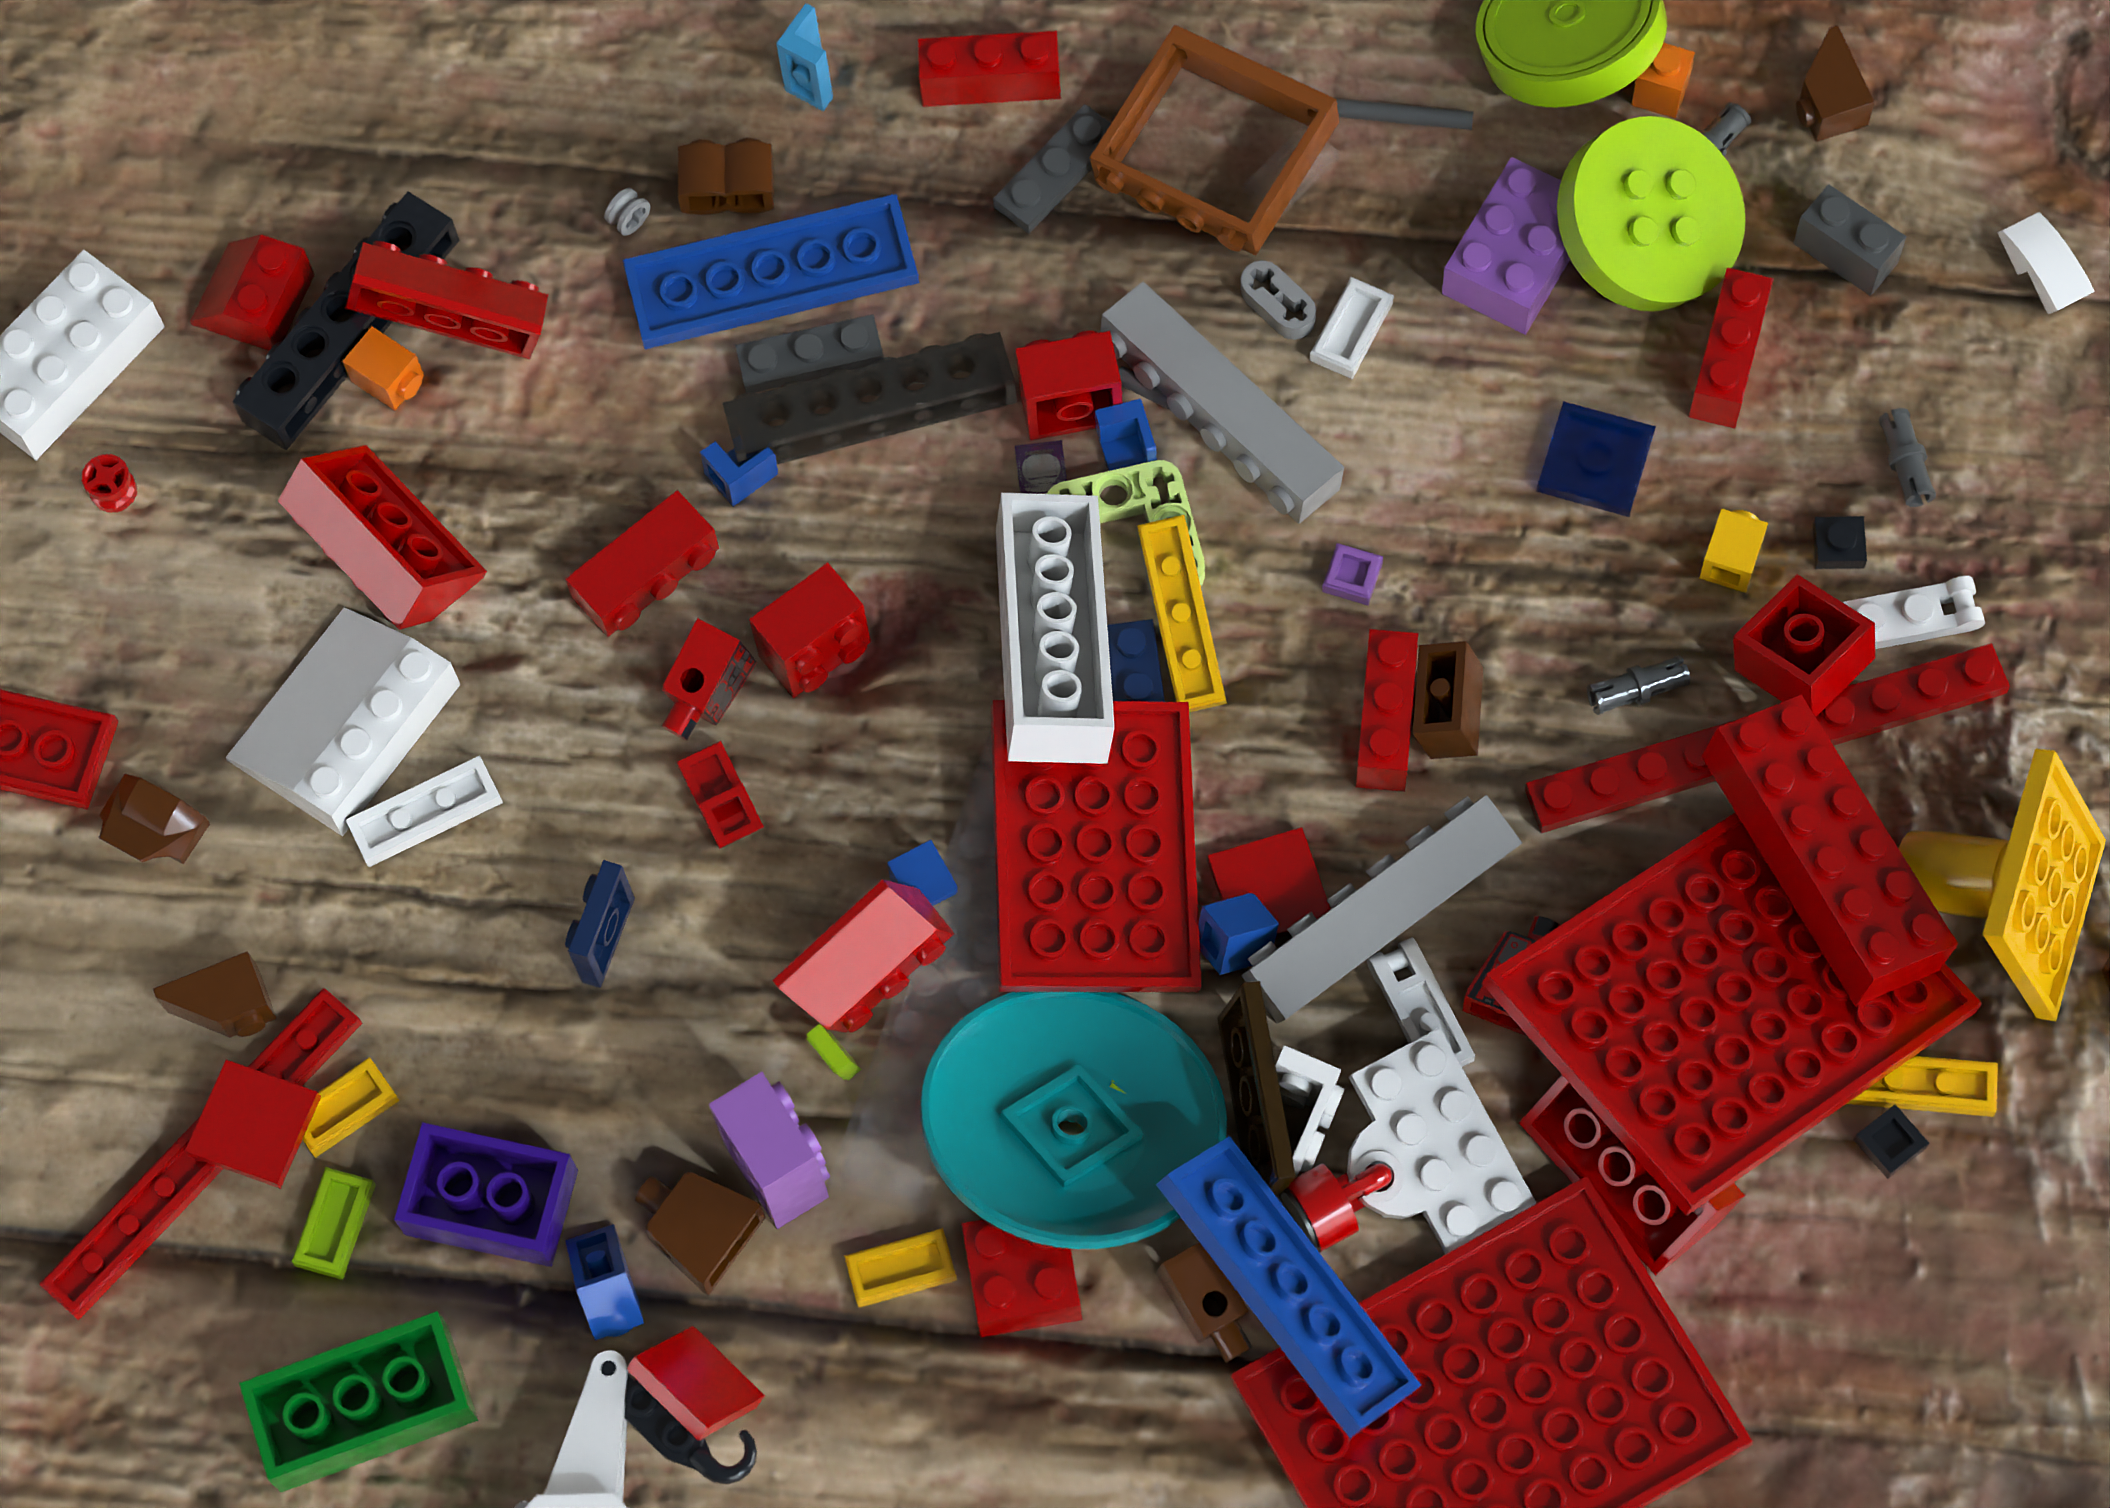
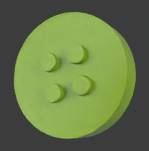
(1568, 48)
(1651, 213)

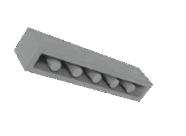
(1222, 404)
(1381, 908)

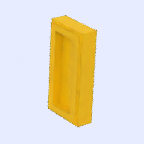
(348, 1106)
(900, 1267)

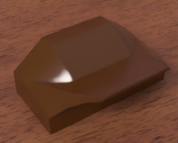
(150, 821)

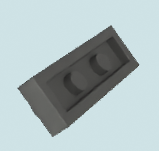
(1052, 170)
(809, 353)

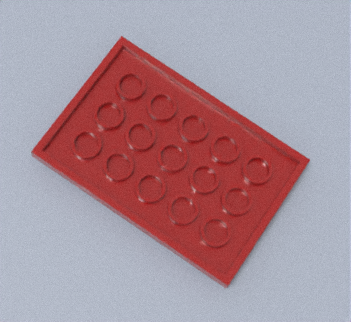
(1099, 861)

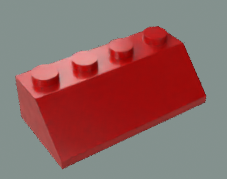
(447, 299)
(380, 535)
(1646, 1214)

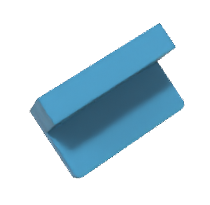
(804, 61)

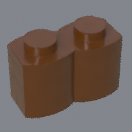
(725, 177)

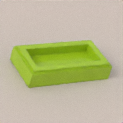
(333, 1223)

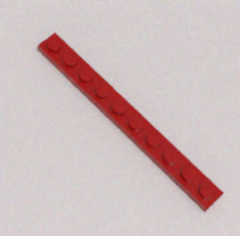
(1853, 714)

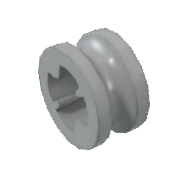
(627, 211)

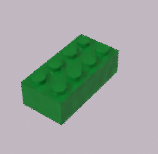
(358, 1402)

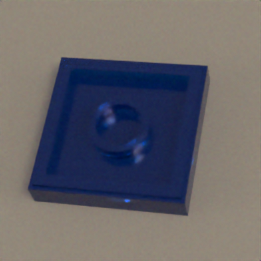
(1596, 459)

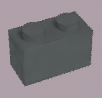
(1849, 240)

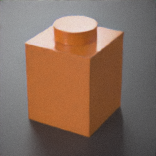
(1664, 81)
(384, 368)

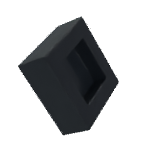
(1839, 542)
(1891, 1141)

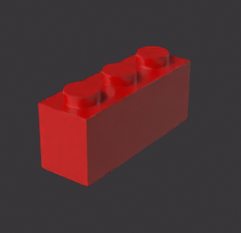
(989, 68)
(1731, 348)
(643, 564)
(1387, 710)

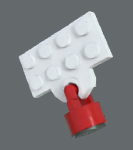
(1421, 1154)

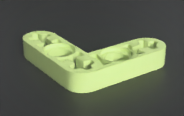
(1141, 497)

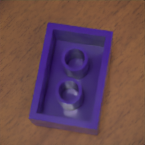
(486, 1194)

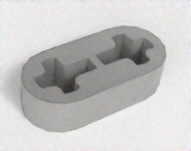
(1284, 292)

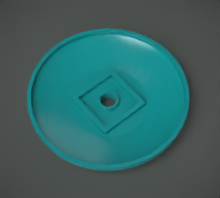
(1050, 1059)

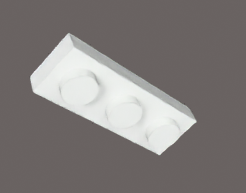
(424, 811)

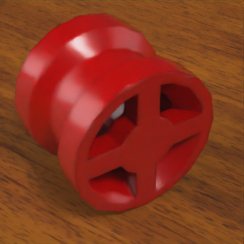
(104, 472)

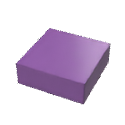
(1352, 574)

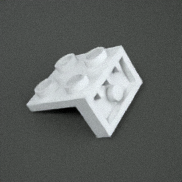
(1309, 1083)

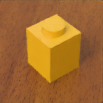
(1733, 549)

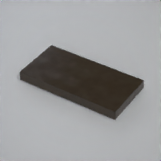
(1256, 1087)

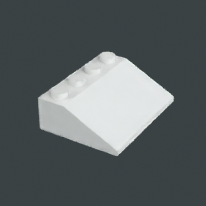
(345, 718)

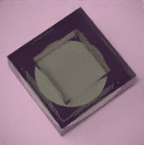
(1040, 466)

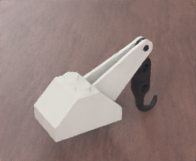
(594, 1449)

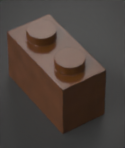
(1448, 700)

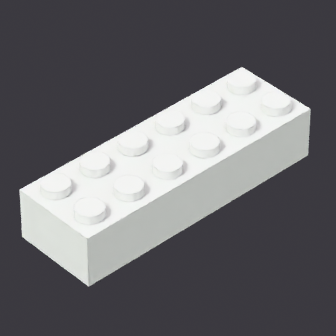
(1054, 629)

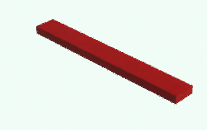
(178, 1178)

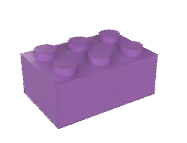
(1510, 249)
(771, 1148)

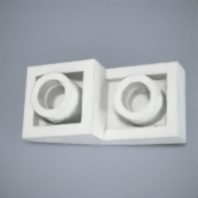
(2052, 266)

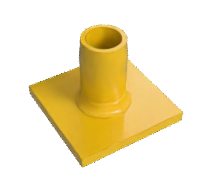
(2025, 886)

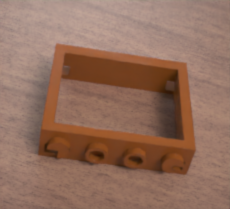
(1243, 77)

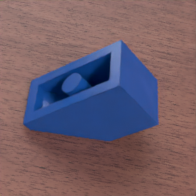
(604, 1283)

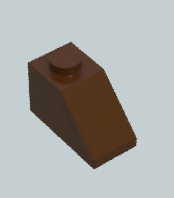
(1834, 91)
(221, 997)

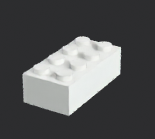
(69, 350)

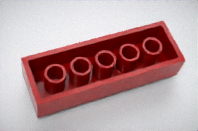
(1829, 850)

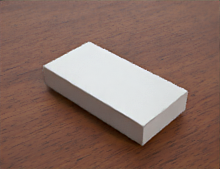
(1351, 327)

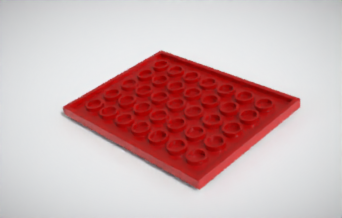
(1711, 1015)
(1539, 1377)

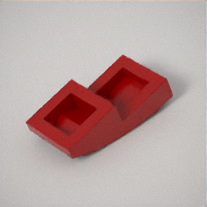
(720, 795)

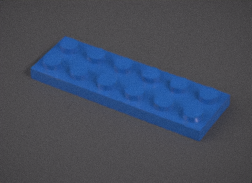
(770, 271)
(1289, 1286)

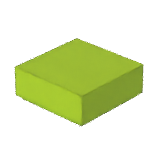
(833, 1052)

